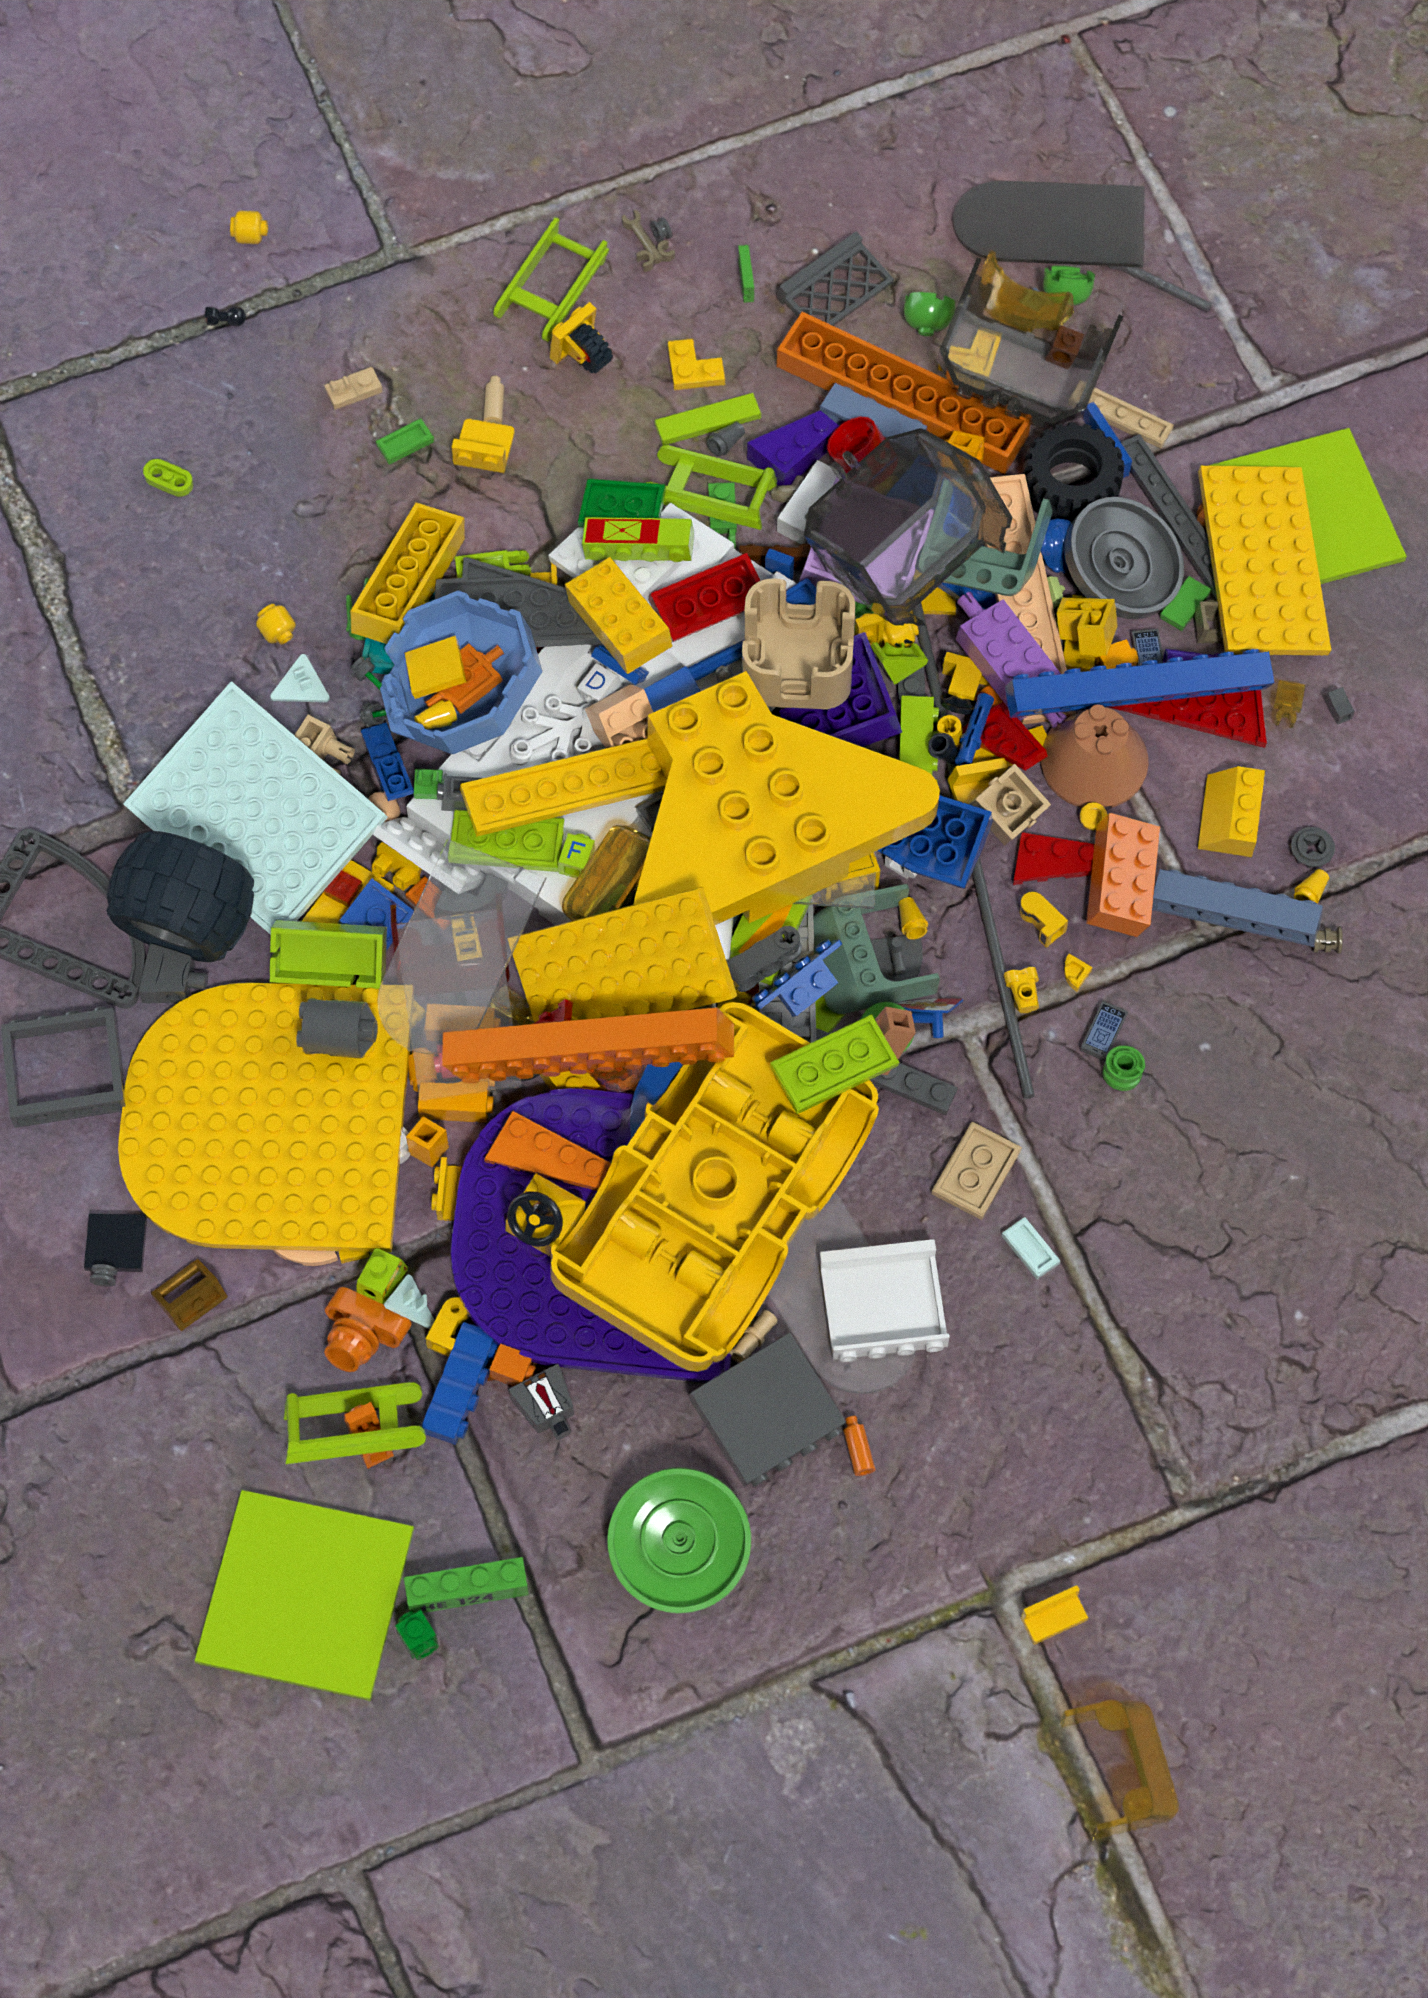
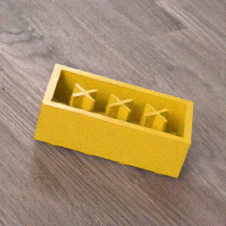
(618, 615)

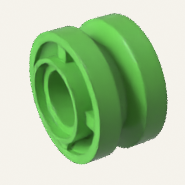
(1123, 1057)

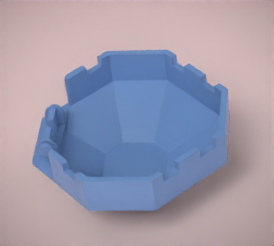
(483, 627)

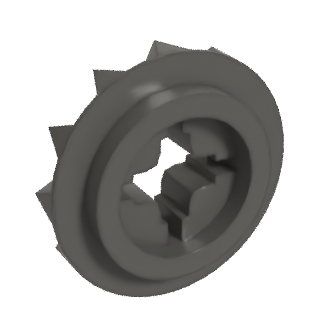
(1312, 836)

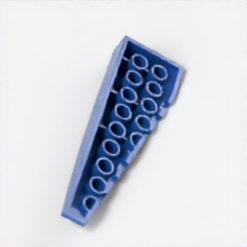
(947, 846)

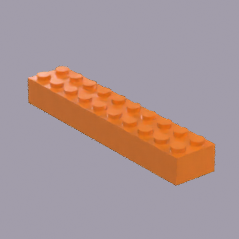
(832, 356)
(589, 1045)

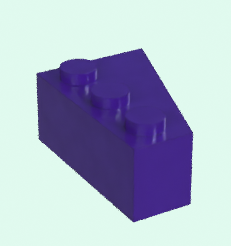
(792, 447)

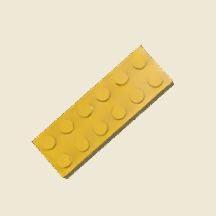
(407, 572)

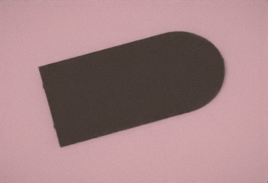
(1053, 223)

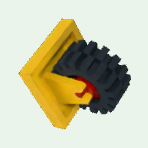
(580, 340)

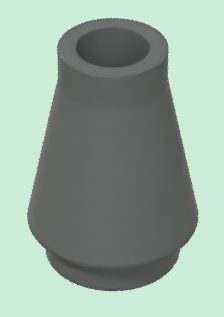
(723, 440)

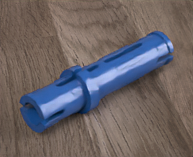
(970, 740)

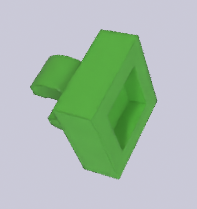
(426, 783)

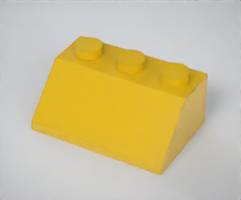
(1231, 811)

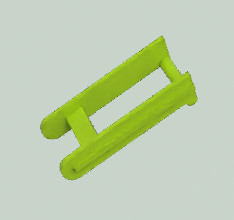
(546, 309)
(689, 461)
(386, 1439)

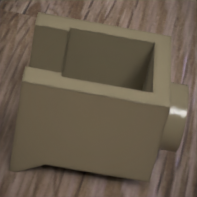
(1206, 612)

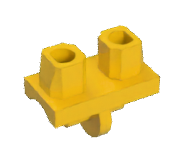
(391, 860)

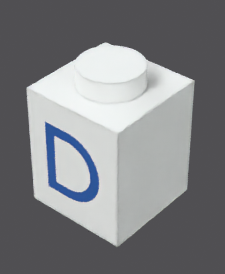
(599, 684)

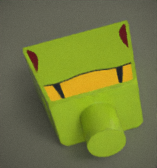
(381, 1275)

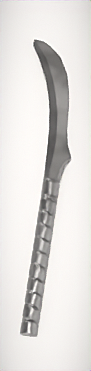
(1166, 287)

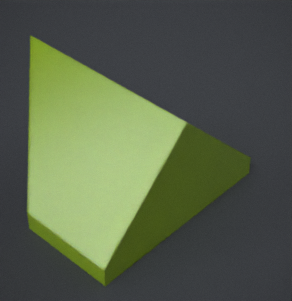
(899, 661)

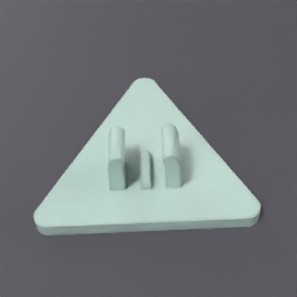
(300, 684)
(409, 1303)

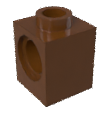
(1064, 347)

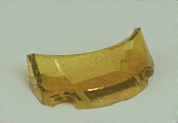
(1022, 306)

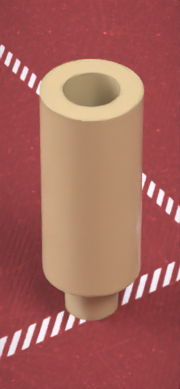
(494, 401)

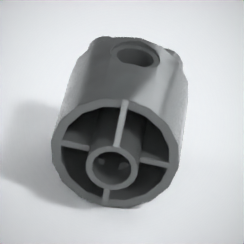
(336, 1028)

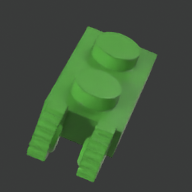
(723, 492)

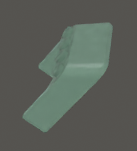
(1006, 572)
(855, 962)

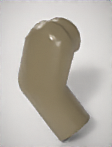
(784, 493)

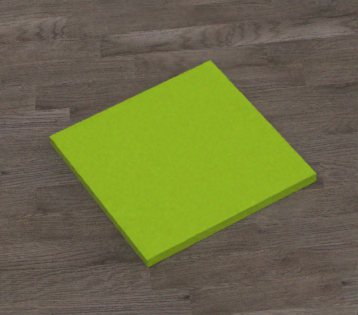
(1343, 504)
(305, 1595)

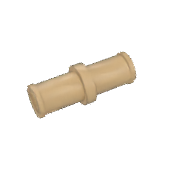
(753, 1336)

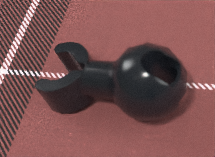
(234, 316)

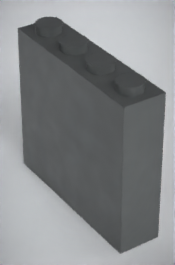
(767, 1411)

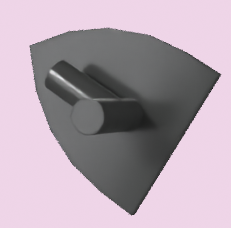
(898, 957)

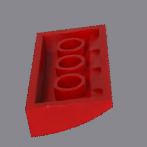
(705, 597)

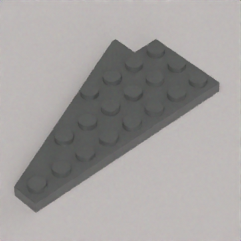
(540, 603)

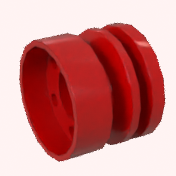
(857, 436)

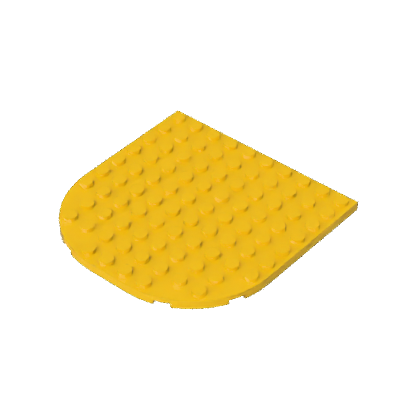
(251, 1138)

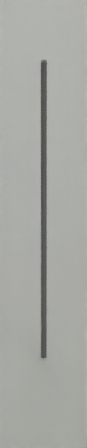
(981, 888)

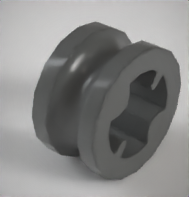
(661, 229)
(103, 1275)

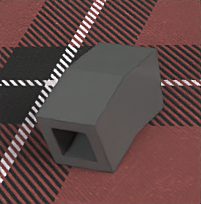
(1339, 705)

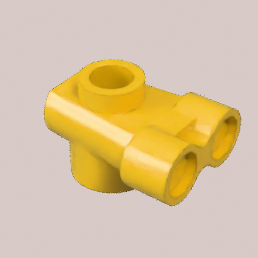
(1023, 983)

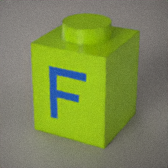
(575, 854)

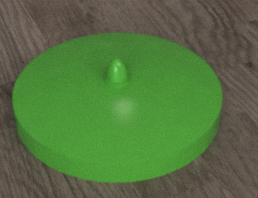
(679, 1540)

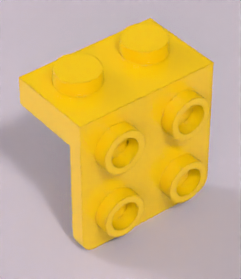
(483, 445)

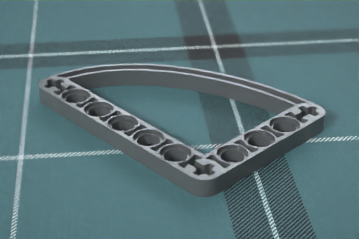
(42, 953)

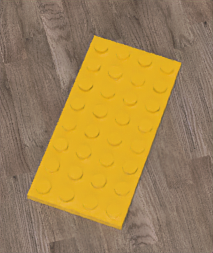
(1264, 560)
(628, 960)

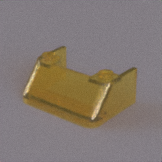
(608, 874)
(1156, 1799)

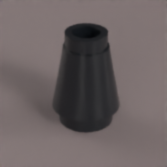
(943, 748)

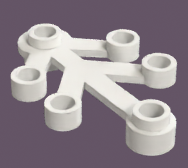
(558, 730)

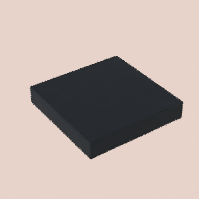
(116, 1241)

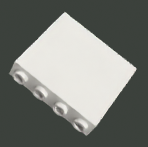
(883, 1300)

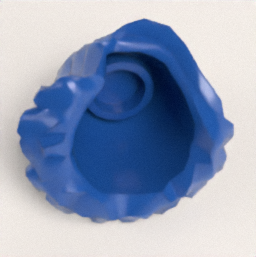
(1054, 544)

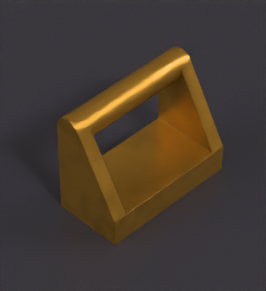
(193, 1302)

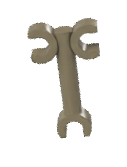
(651, 253)

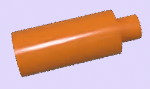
(858, 1447)

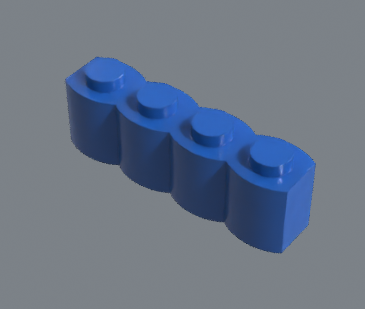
(459, 1384)

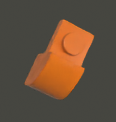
(364, 1419)

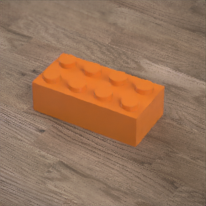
(1123, 875)

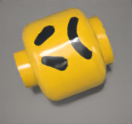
(899, 634)

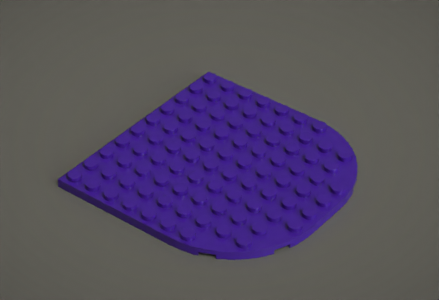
(510, 1283)

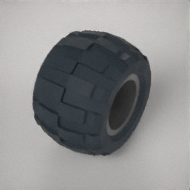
(180, 895)

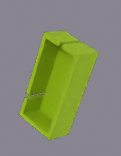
(327, 954)

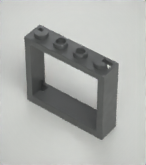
(68, 1107)

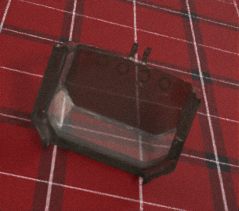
(1009, 365)
(905, 521)

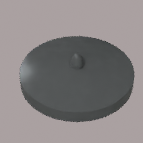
(1124, 555)

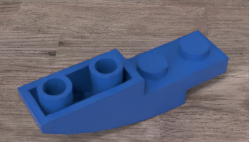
(386, 762)

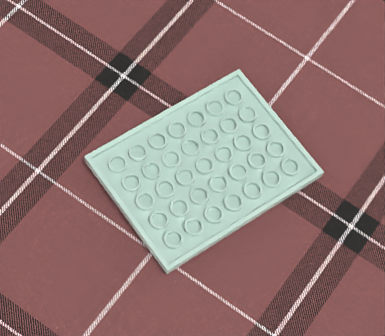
(260, 800)

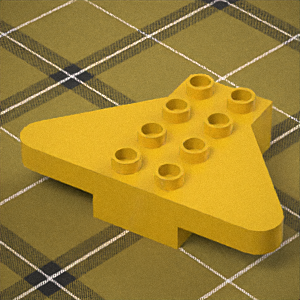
(768, 804)

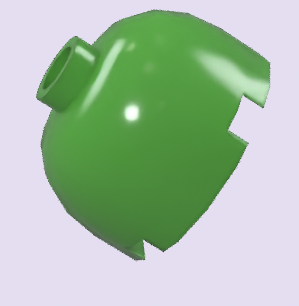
(1069, 280)
(928, 313)

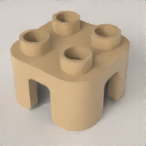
(799, 651)

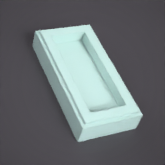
(1030, 1248)

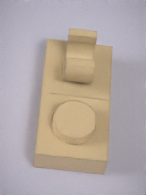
(353, 388)

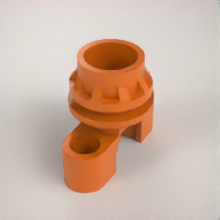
(360, 1328)

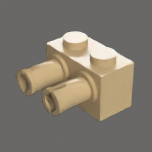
(322, 740)

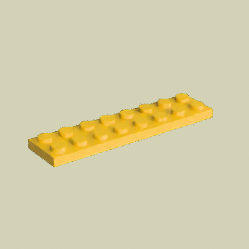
(562, 787)

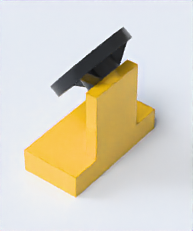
(963, 684)

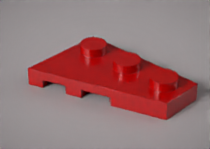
(1052, 857)

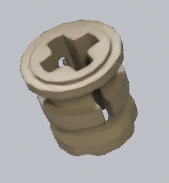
(1329, 940)

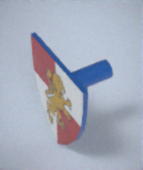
(931, 1012)

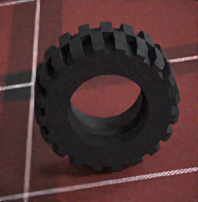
(1078, 446)

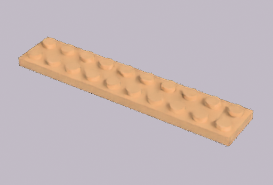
(1034, 601)

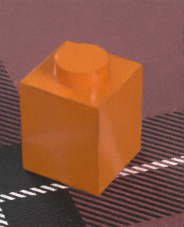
(510, 1366)

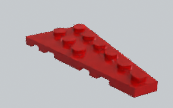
(1225, 715)

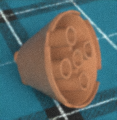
(1095, 758)

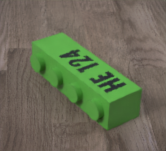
(466, 1585)

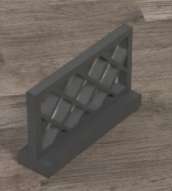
(826, 265)

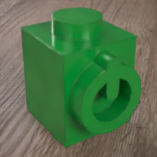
(417, 1635)

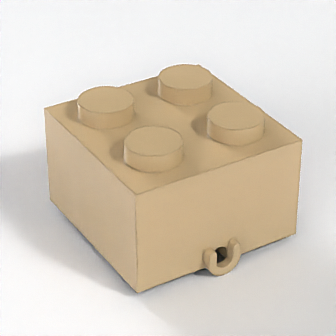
(1012, 803)

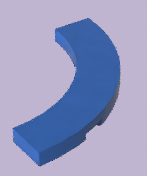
(650, 1089)

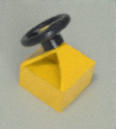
(543, 1214)

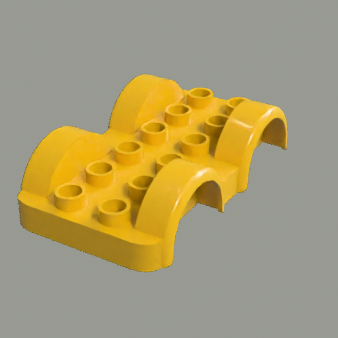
(710, 1198)

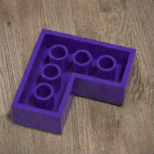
(867, 711)

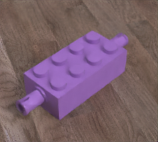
(1002, 647)

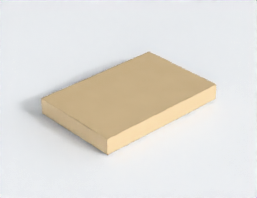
(976, 1170)

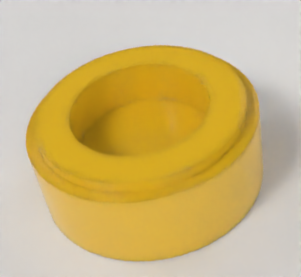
(1092, 815)

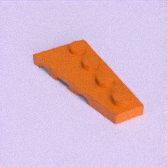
(540, 1151)

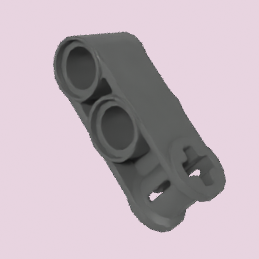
(765, 958)

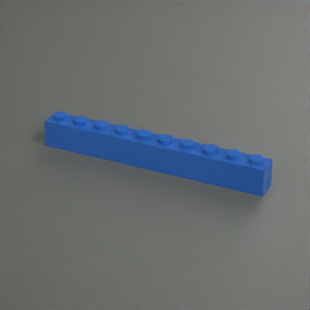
(1139, 684)

